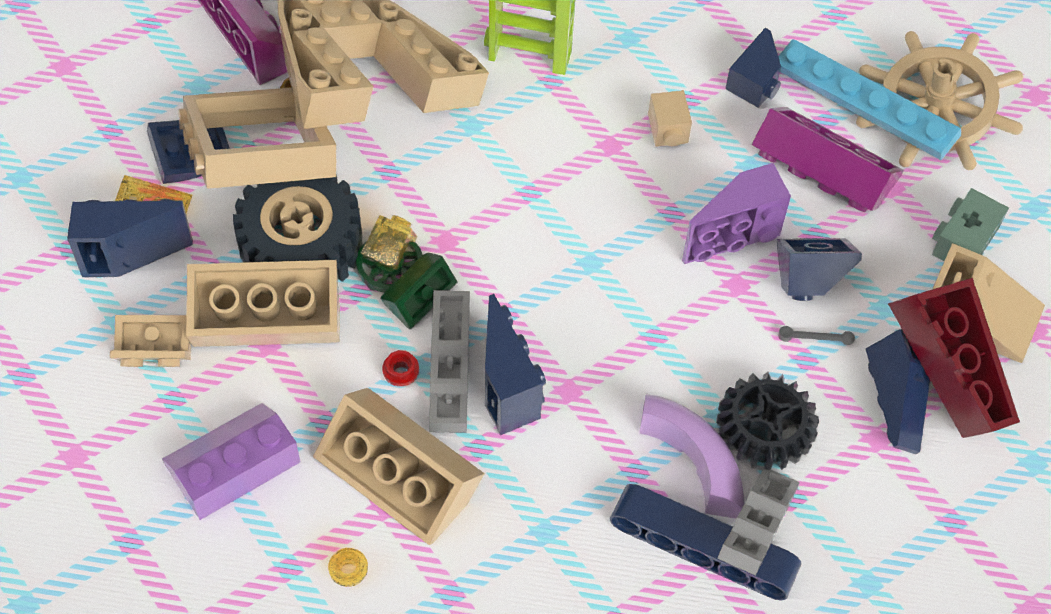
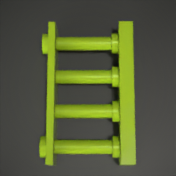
(559, 28)

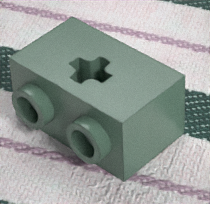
(971, 225)

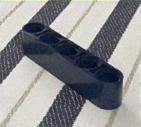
(699, 540)

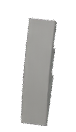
(449, 362)
(758, 521)

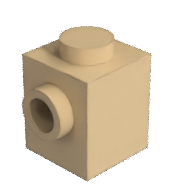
(669, 118)

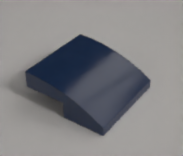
(172, 153)

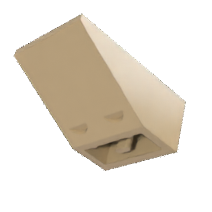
(1008, 306)

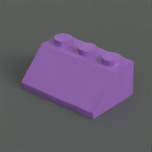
(233, 459)

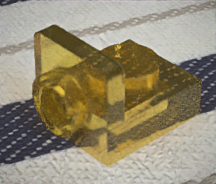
(389, 241)

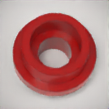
(400, 359)

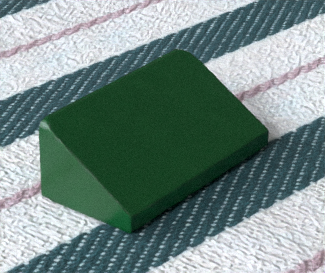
(413, 292)

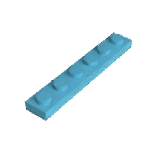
(869, 99)

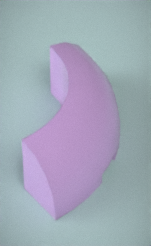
(705, 448)

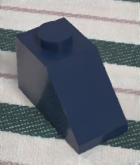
(756, 71)

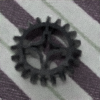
(762, 439)

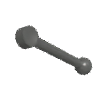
(786, 334)

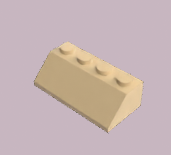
(262, 303)
(397, 464)

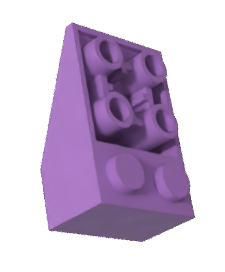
(739, 215)

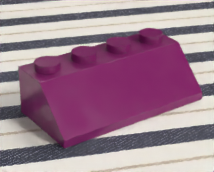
(251, 35)
(827, 158)

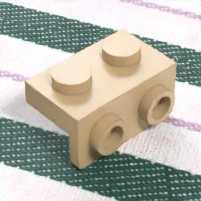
(150, 339)

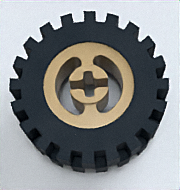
(295, 205)

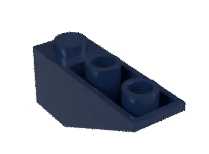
(901, 389)

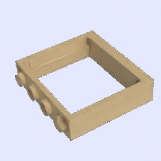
(253, 164)

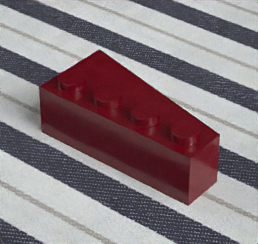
(958, 355)

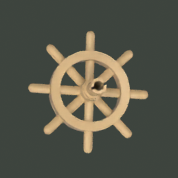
(941, 96)

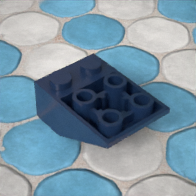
(125, 234)
(511, 380)

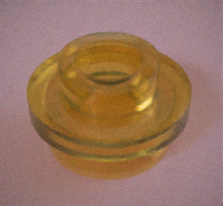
(344, 557)

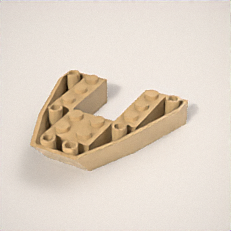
(330, 88)

